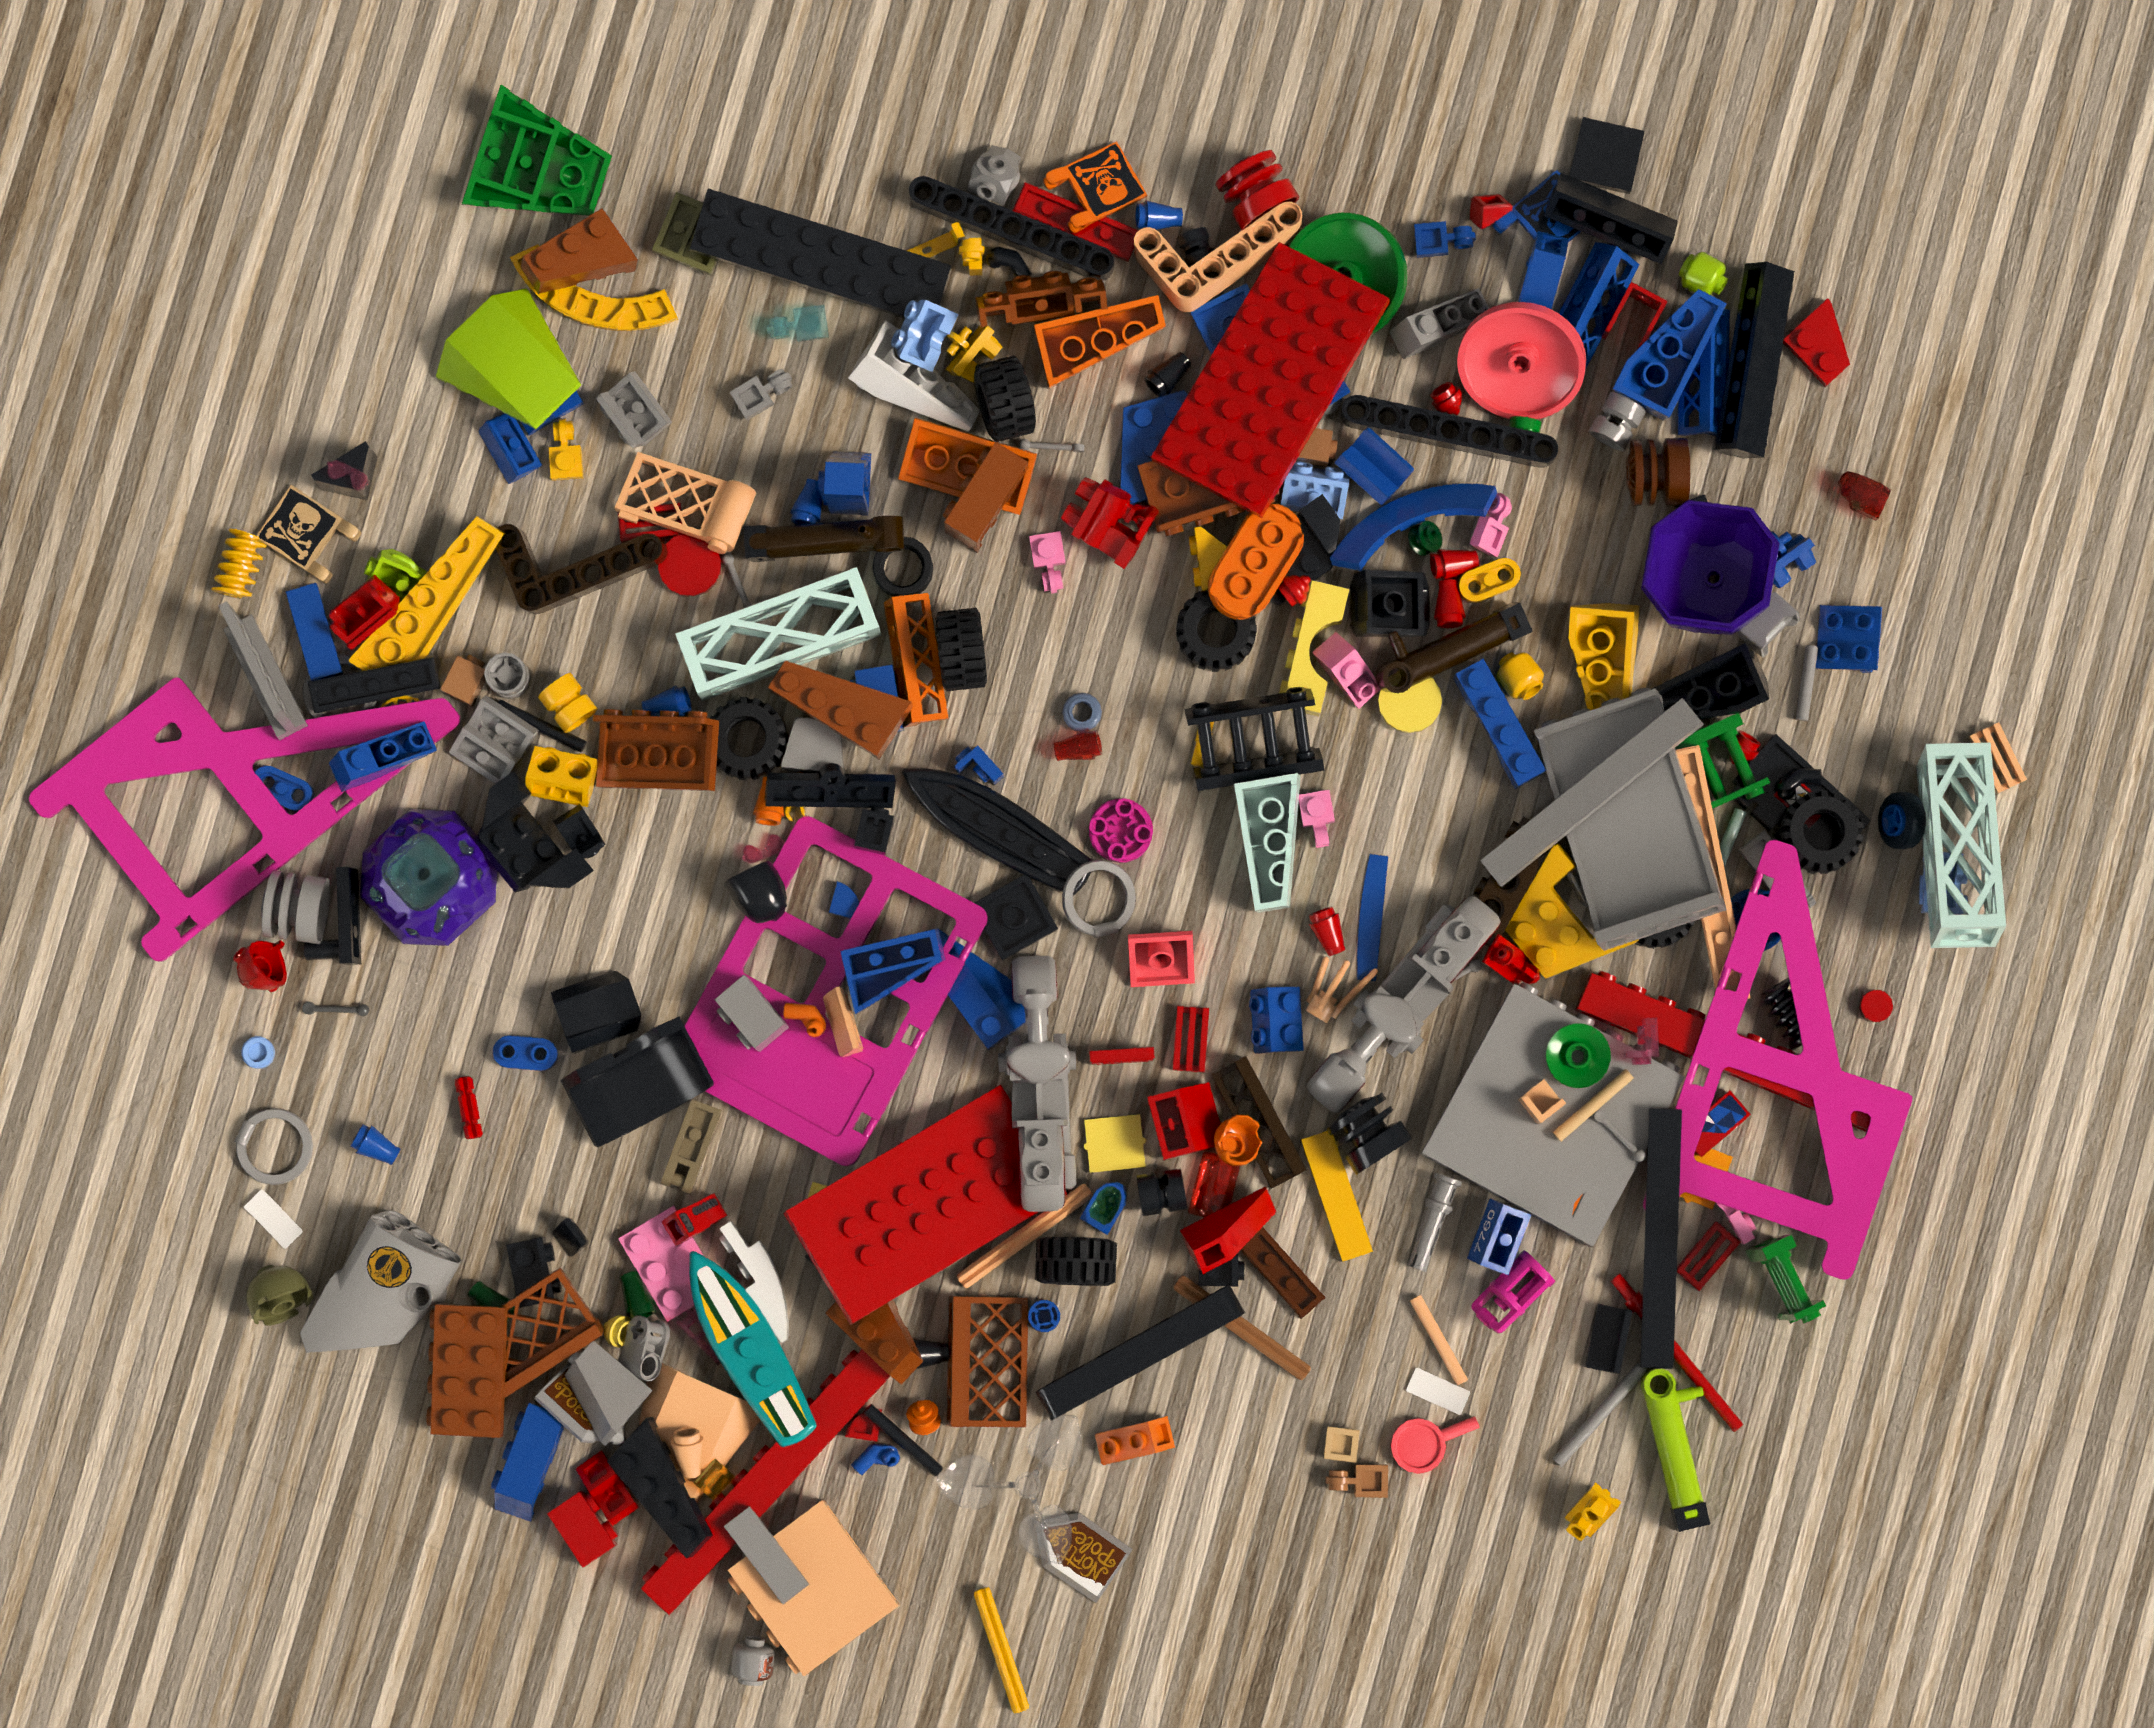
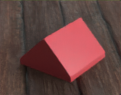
(1161, 958)

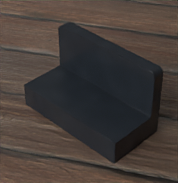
(1608, 1338)

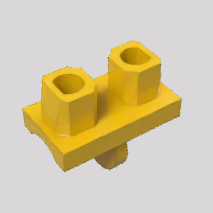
(980, 340)
(1590, 1512)

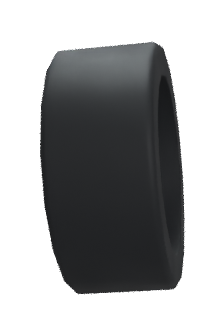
(916, 587)

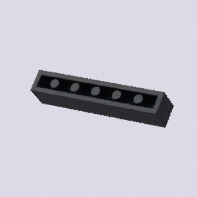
(1754, 360)

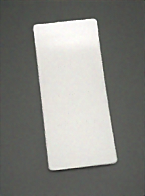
(273, 1218)
(1438, 1391)

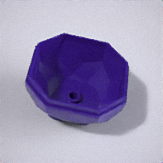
(1703, 542)

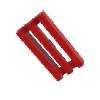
(623, 526)
(1190, 1044)
(1120, 1056)
(1689, 1277)

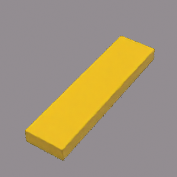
(1336, 1196)

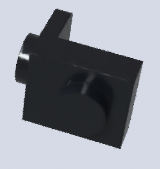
(579, 832)

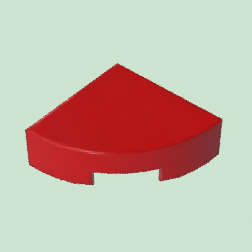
(863, 1428)

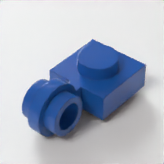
(1433, 238)

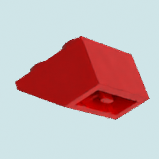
(1184, 1120)

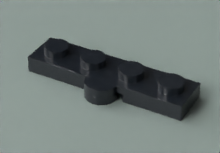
(830, 789)

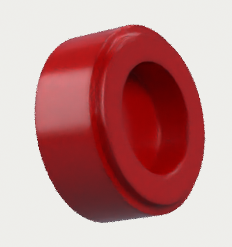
(1876, 1006)

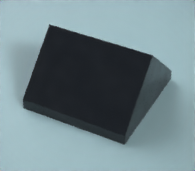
(360, 458)

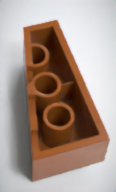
(849, 709)

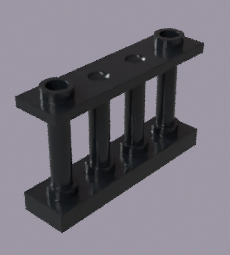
(1273, 763)

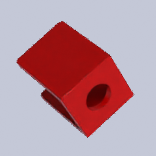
(1645, 297)

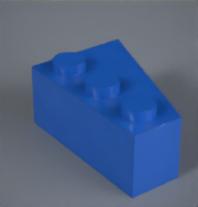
(887, 965)
(526, 1462)

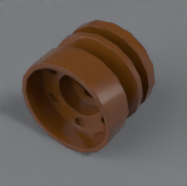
(1658, 471)

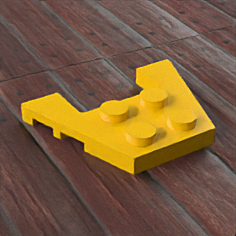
(1548, 927)

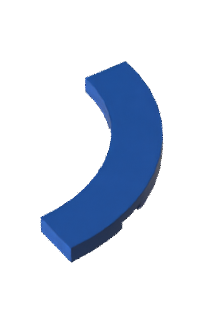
(1406, 512)

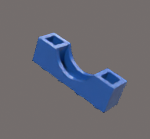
(1500, 723)

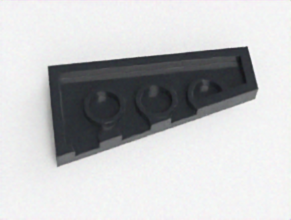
(653, 1479)

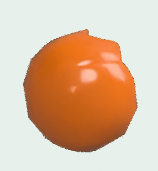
(1237, 1140)

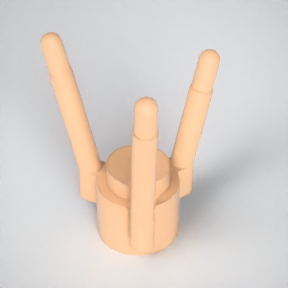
(1323, 1005)

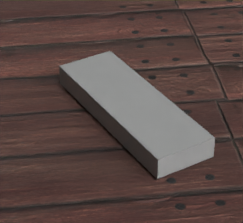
(766, 1555)

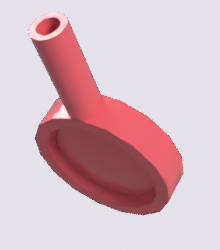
(1421, 1445)

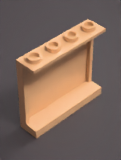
(836, 1606)

